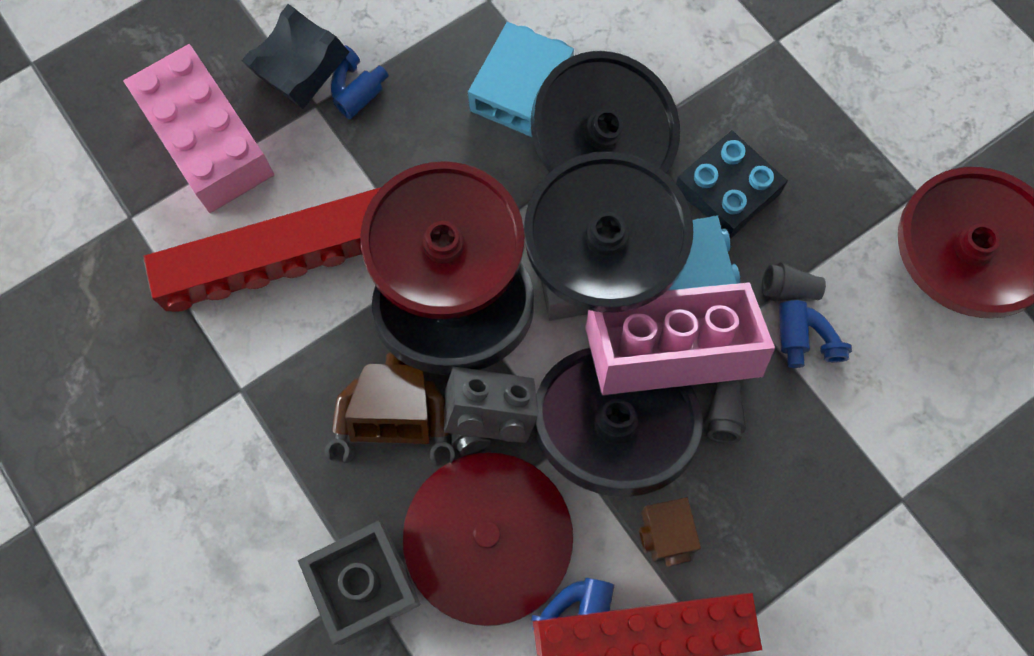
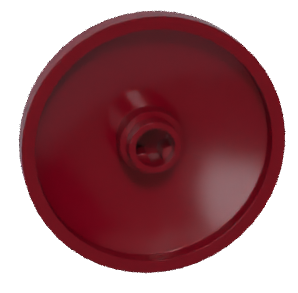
(442, 240)
(971, 241)
(488, 539)

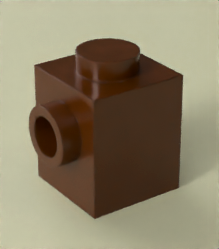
(669, 532)

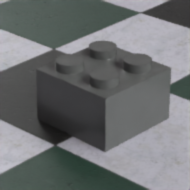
(358, 583)

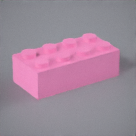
(199, 128)
(681, 340)

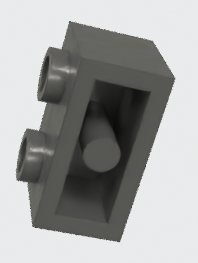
(499, 409)

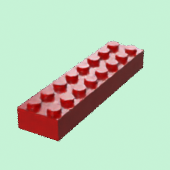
(669, 629)

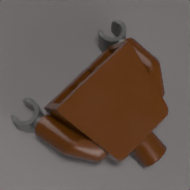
(389, 406)

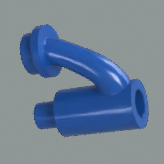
(359, 92)
(794, 334)
(591, 593)

